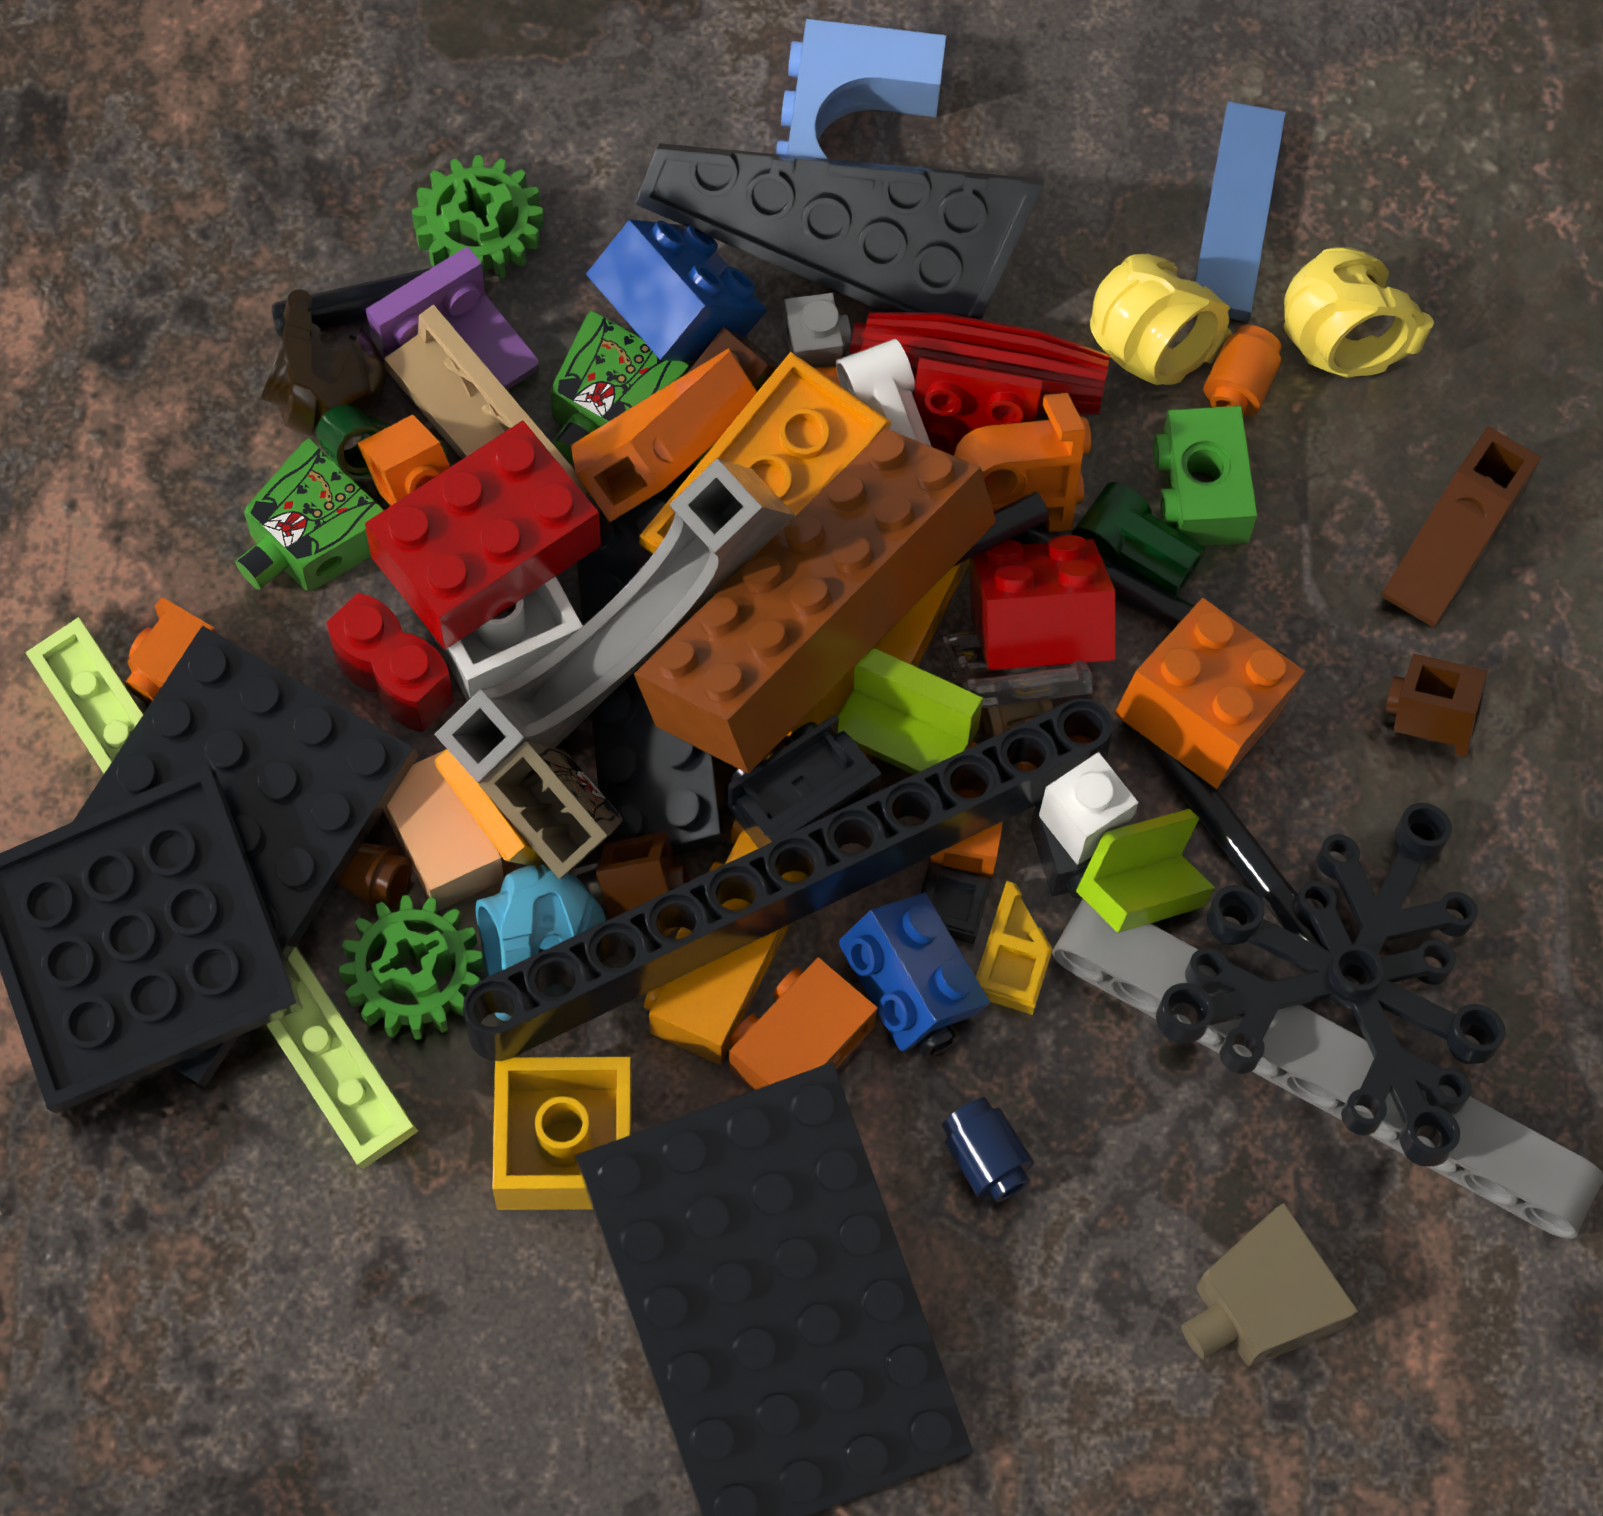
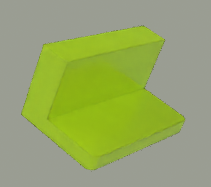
(908, 713)
(1141, 873)

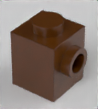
(638, 871)

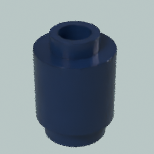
(987, 1150)

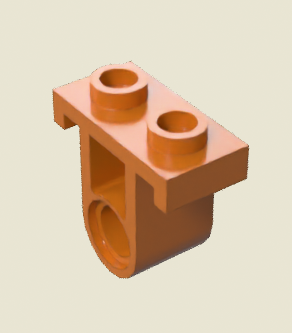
(1033, 458)

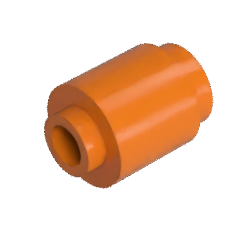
(1244, 370)

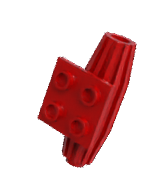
(983, 370)

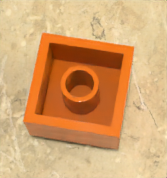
(1209, 692)

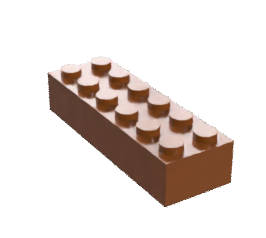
(816, 599)

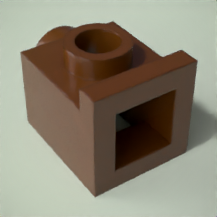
(1438, 701)

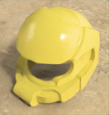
(1337, 295)
(1144, 308)

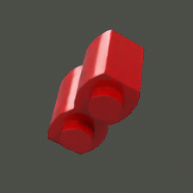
(385, 660)

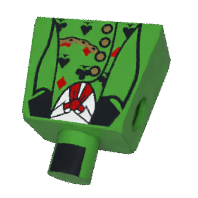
(603, 378)
(307, 522)

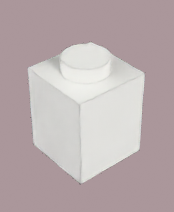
(1086, 806)

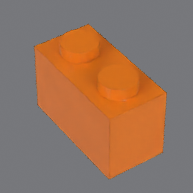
(810, 1025)

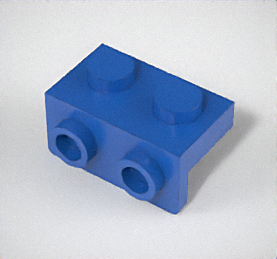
(912, 969)

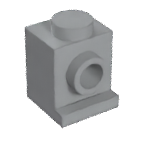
(816, 330)

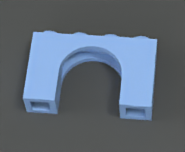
(856, 70)

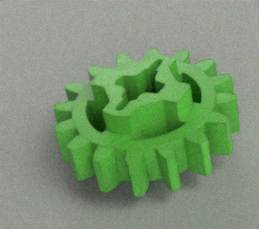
(494, 202)
(390, 981)

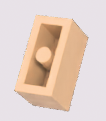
(441, 837)

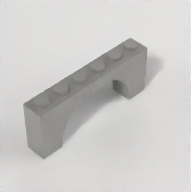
(714, 533)

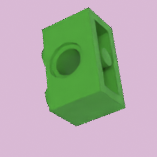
(1215, 445)

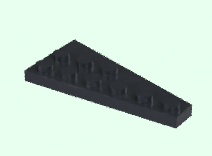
(860, 228)

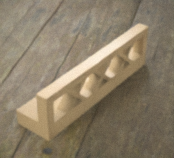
(459, 390)

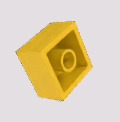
(545, 1117)

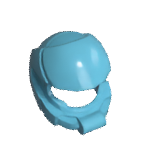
(532, 914)

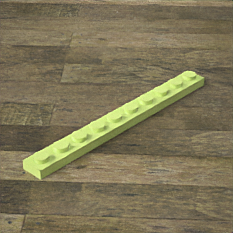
(312, 1038)

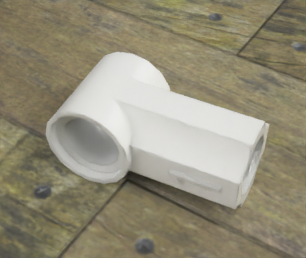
(885, 383)

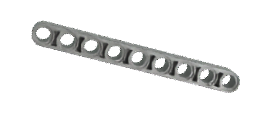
(1329, 1063)

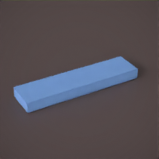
(1240, 205)

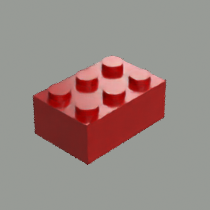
(483, 534)

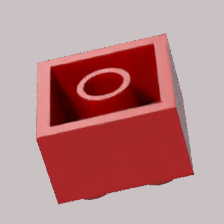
(1042, 603)

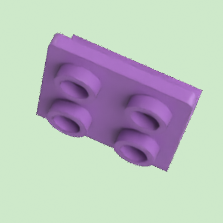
(460, 296)

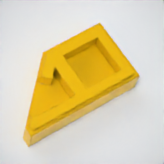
(1014, 955)

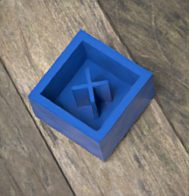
(674, 288)

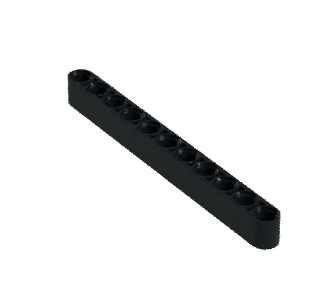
(774, 900)

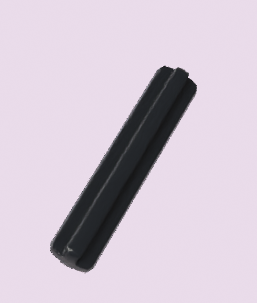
(346, 303)

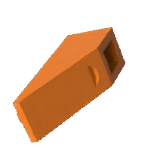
(661, 435)

